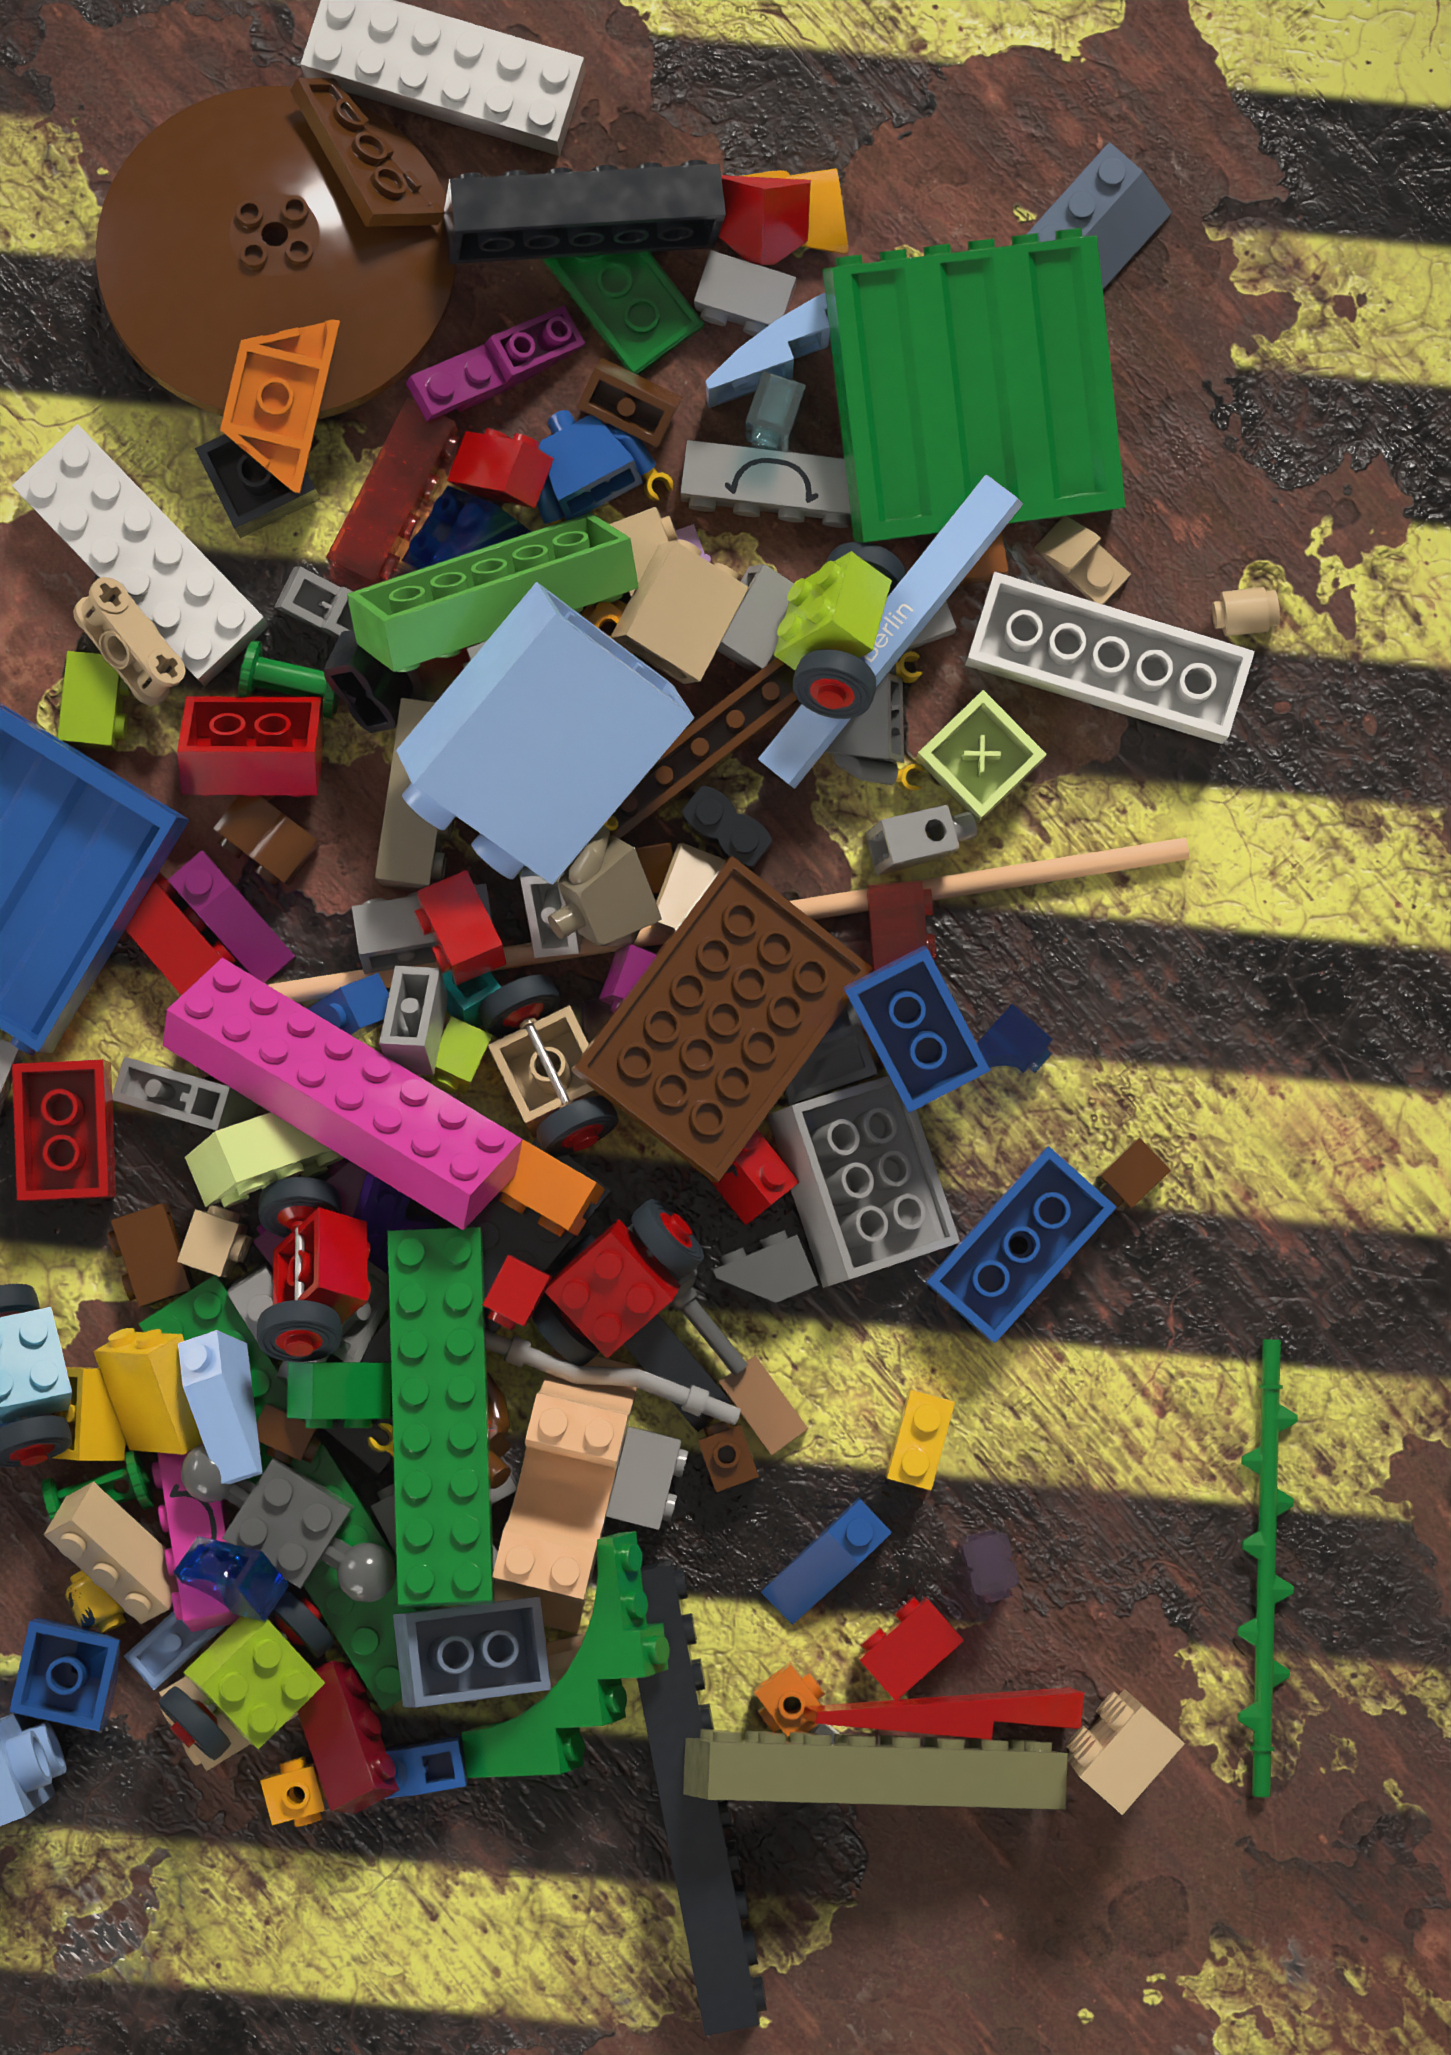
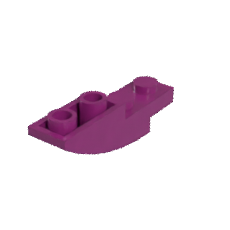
(496, 365)

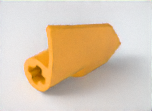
(826, 212)

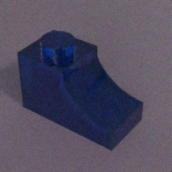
(1015, 1043)
(234, 1576)

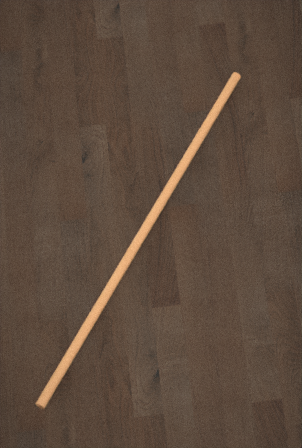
(826, 906)

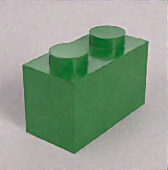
(339, 1392)

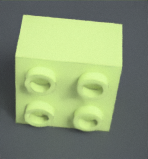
(980, 756)

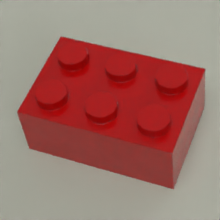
(251, 746)
(64, 1130)

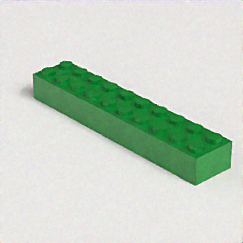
(360, 1627)

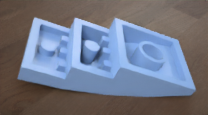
(771, 351)

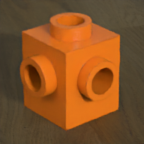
(777, 1688)

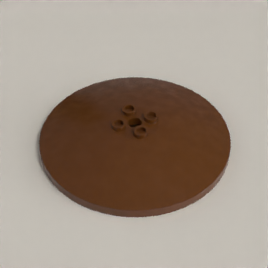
(191, 268)

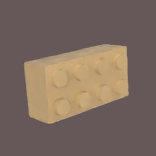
(1122, 1750)

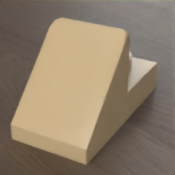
(1082, 561)

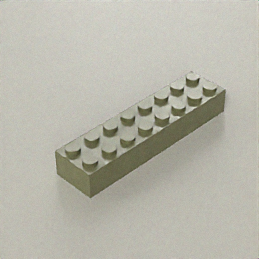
(871, 1773)

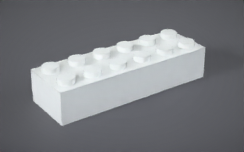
(446, 69)
(134, 542)
(1109, 658)

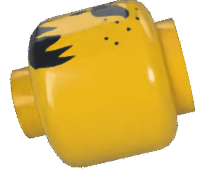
(93, 1605)

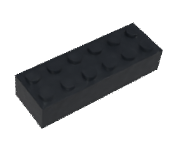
(583, 212)

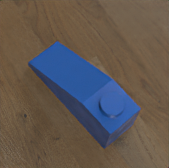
(826, 1561)

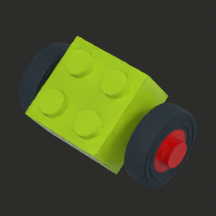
(833, 624)
(250, 1678)

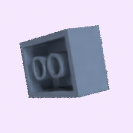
(471, 1652)

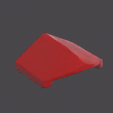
(765, 216)

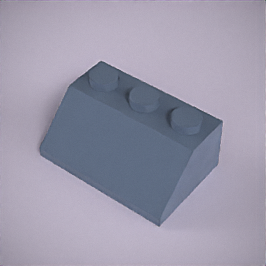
(1112, 202)

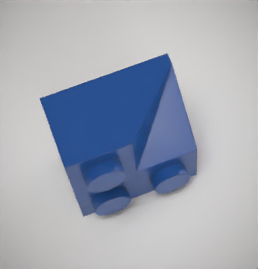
(66, 1675)

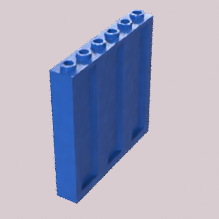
(71, 875)

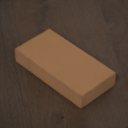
(764, 1405)

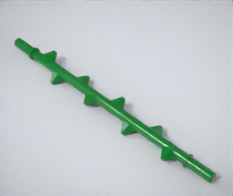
(1269, 1585)

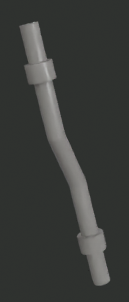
(693, 1399)

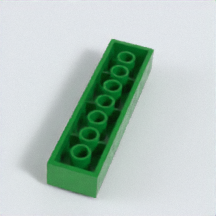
(440, 1418)

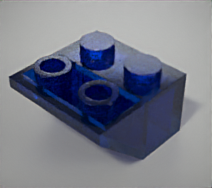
(460, 526)

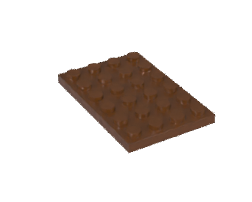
(721, 1019)

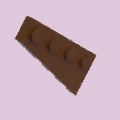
(362, 159)

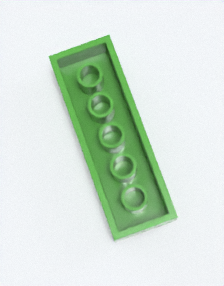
(471, 595)

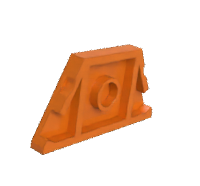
(279, 397)

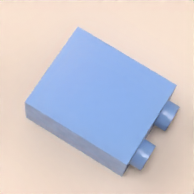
(540, 738)

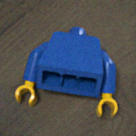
(591, 466)

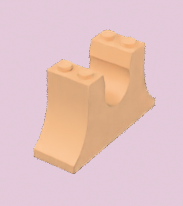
(563, 1494)

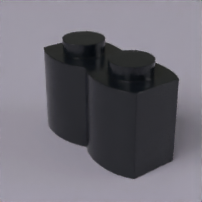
(366, 684)
(716, 821)

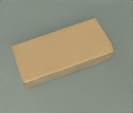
(684, 883)

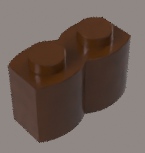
(267, 837)

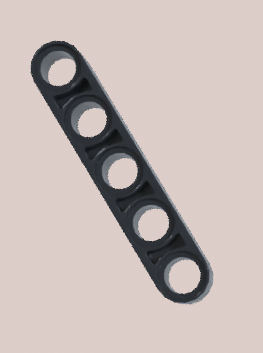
(663, 1353)

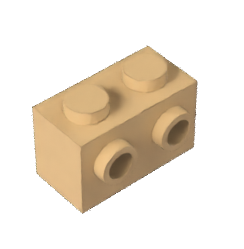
(215, 1241)

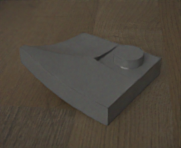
(836, 1061)

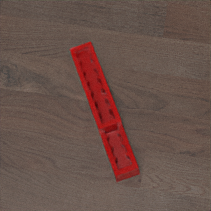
(959, 1714)

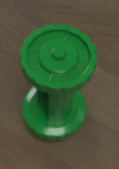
(284, 678)
(133, 1473)

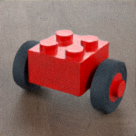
(315, 1269)
(617, 1284)

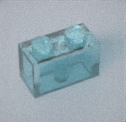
(774, 412)

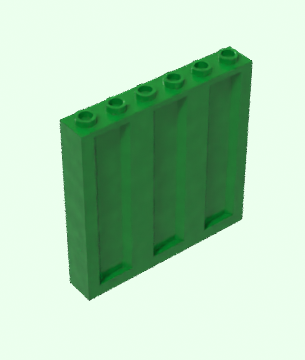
(971, 374)

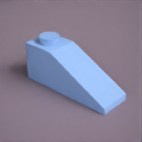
(222, 1402)

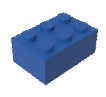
(916, 1028)

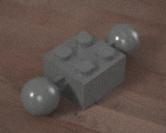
(293, 1525)

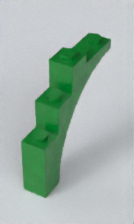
(591, 1691)

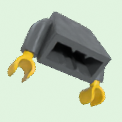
(875, 739)

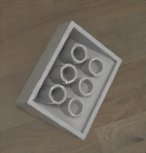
(863, 1180)

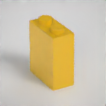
(148, 1391)

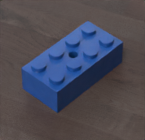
(1052, 1212)

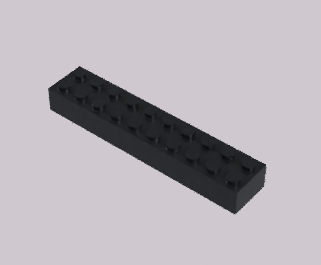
(696, 1826)

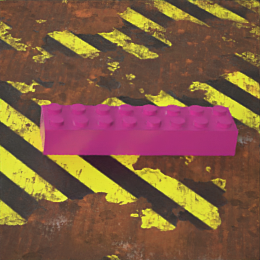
(342, 1093)

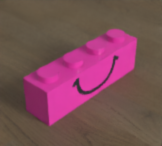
(185, 1521)

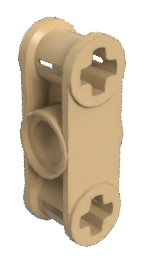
(129, 641)

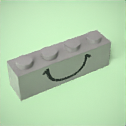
(766, 482)

